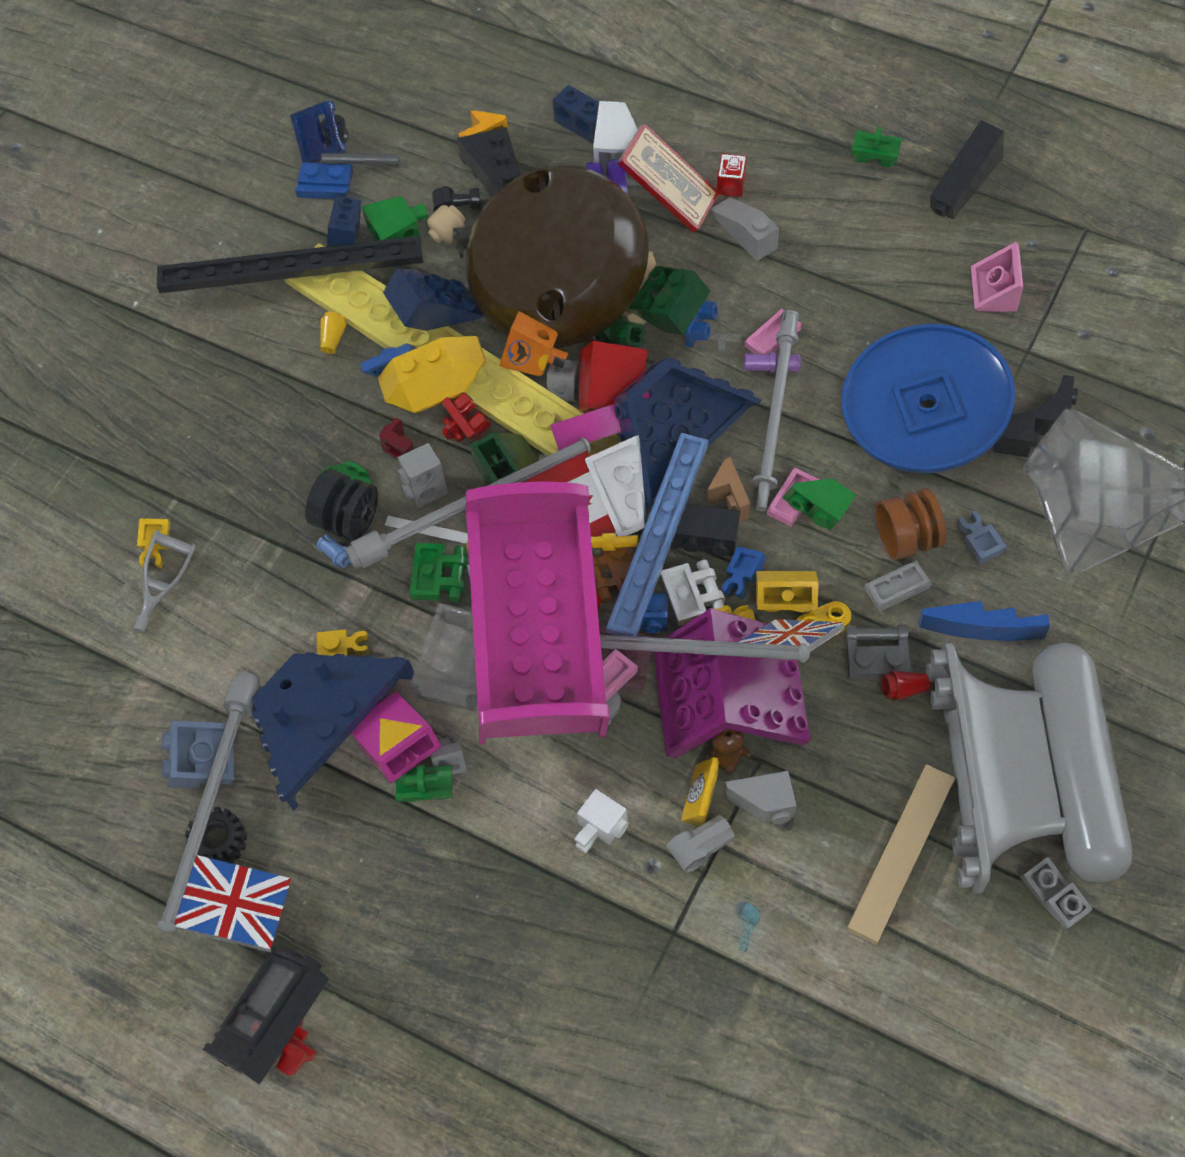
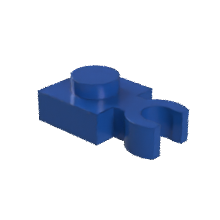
(743, 569)

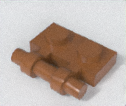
(617, 564)

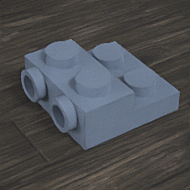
(192, 753)

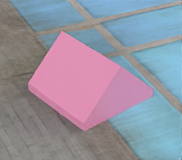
(998, 281)

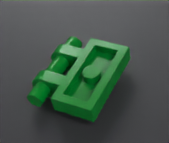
(428, 570)

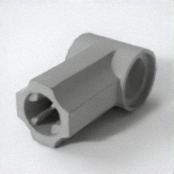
(694, 847)

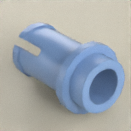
(334, 551)

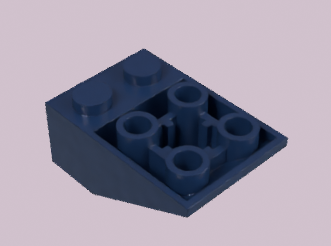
(429, 300)

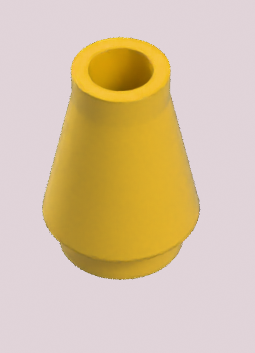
(331, 330)

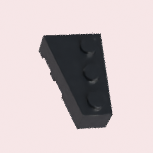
(490, 158)

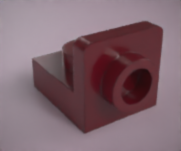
(394, 441)

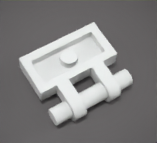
(683, 591)

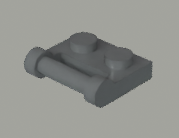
(875, 661)

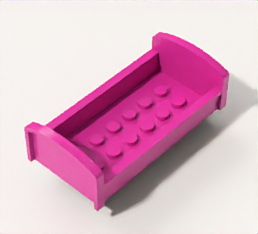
(534, 611)

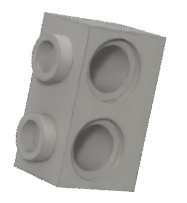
(422, 475)

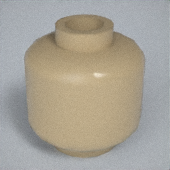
(443, 222)

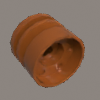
(910, 523)

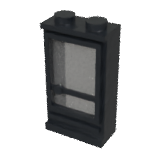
(267, 1013)

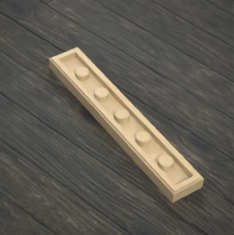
(900, 854)

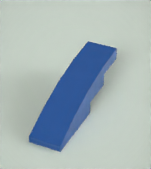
(972, 622)

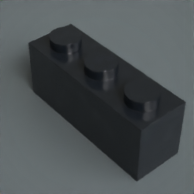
(707, 530)

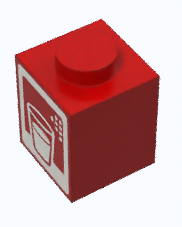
(731, 174)

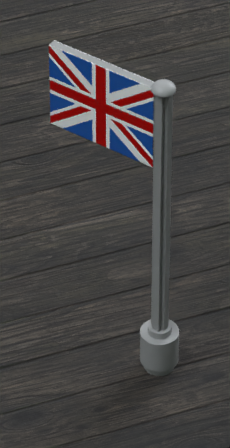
(776, 640)
(215, 895)

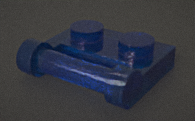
(310, 133)

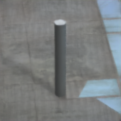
(335, 158)

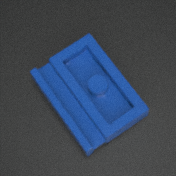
(323, 180)

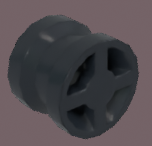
(341, 127)

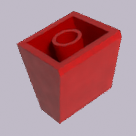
(607, 372)

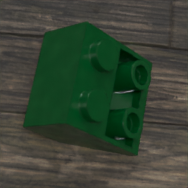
(670, 299)
(501, 455)

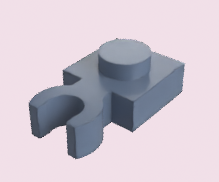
(981, 541)

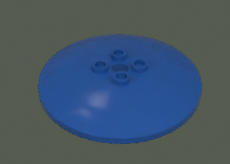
(920, 364)

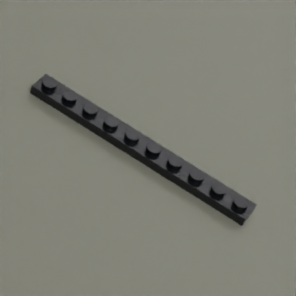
(289, 264)

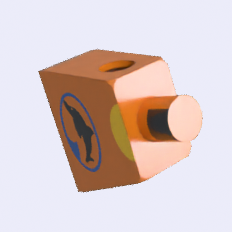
(531, 347)

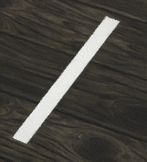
(432, 531)

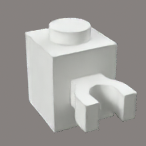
(600, 819)

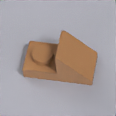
(729, 487)

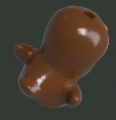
(728, 749)

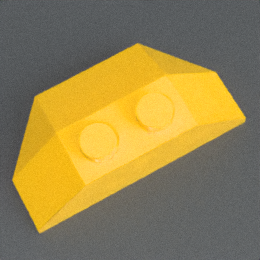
(432, 373)

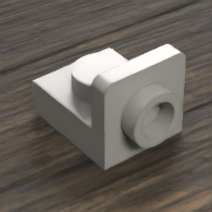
(562, 380)

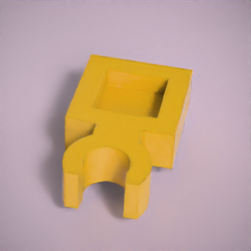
(145, 533)
(339, 643)

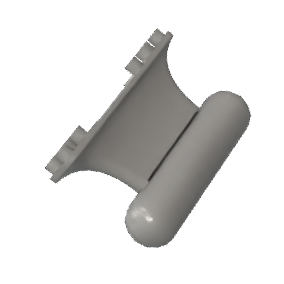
(1033, 765)

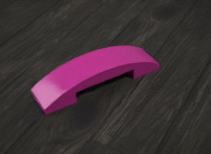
(590, 425)

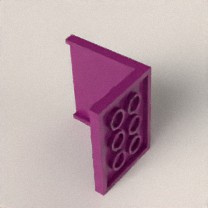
(721, 692)

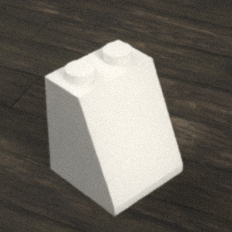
(613, 134)

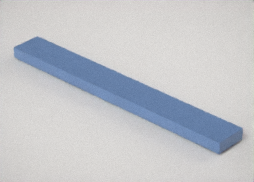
(657, 536)

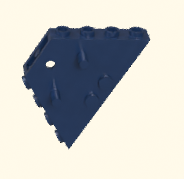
(677, 404)
(315, 707)

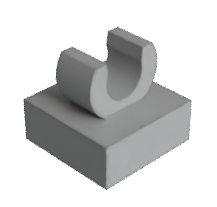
(449, 755)

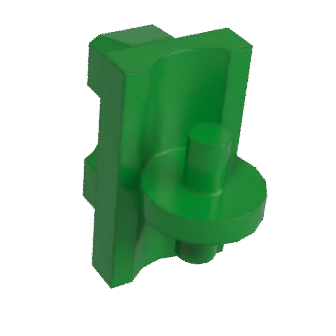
(876, 146)
(424, 784)

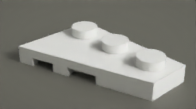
(621, 485)

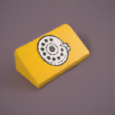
(700, 792)

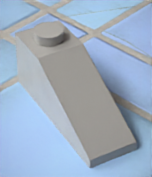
(747, 226)

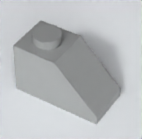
(764, 796)

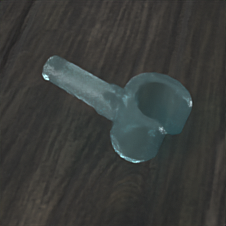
(751, 916)

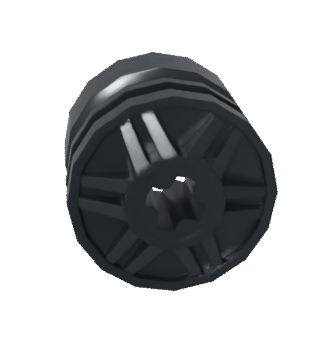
(341, 504)

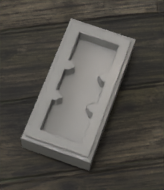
(897, 586)

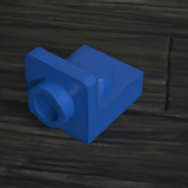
(656, 614)

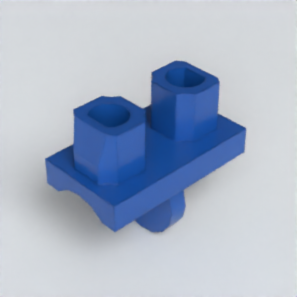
(698, 329)

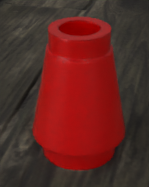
(904, 684)

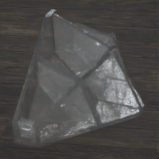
(1102, 491)

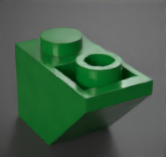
(821, 500)

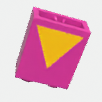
(395, 737)

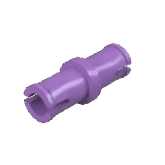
(769, 362)

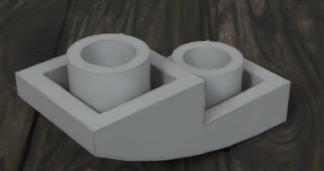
(1055, 894)

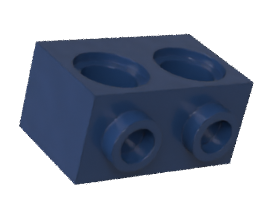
(576, 112)
(344, 221)

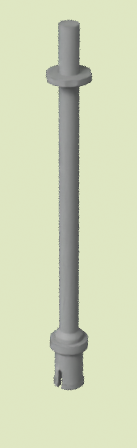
(786, 339)

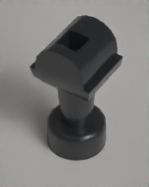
(447, 197)

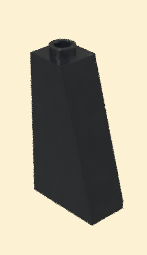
(968, 170)

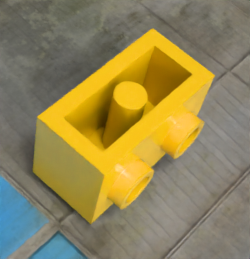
(787, 590)

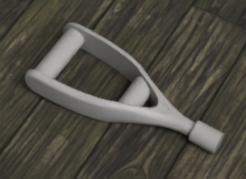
(157, 585)

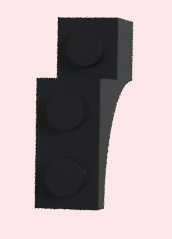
(1027, 426)

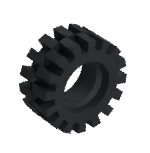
(235, 837)

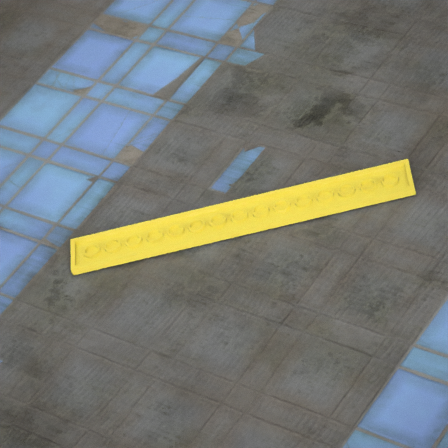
(498, 392)

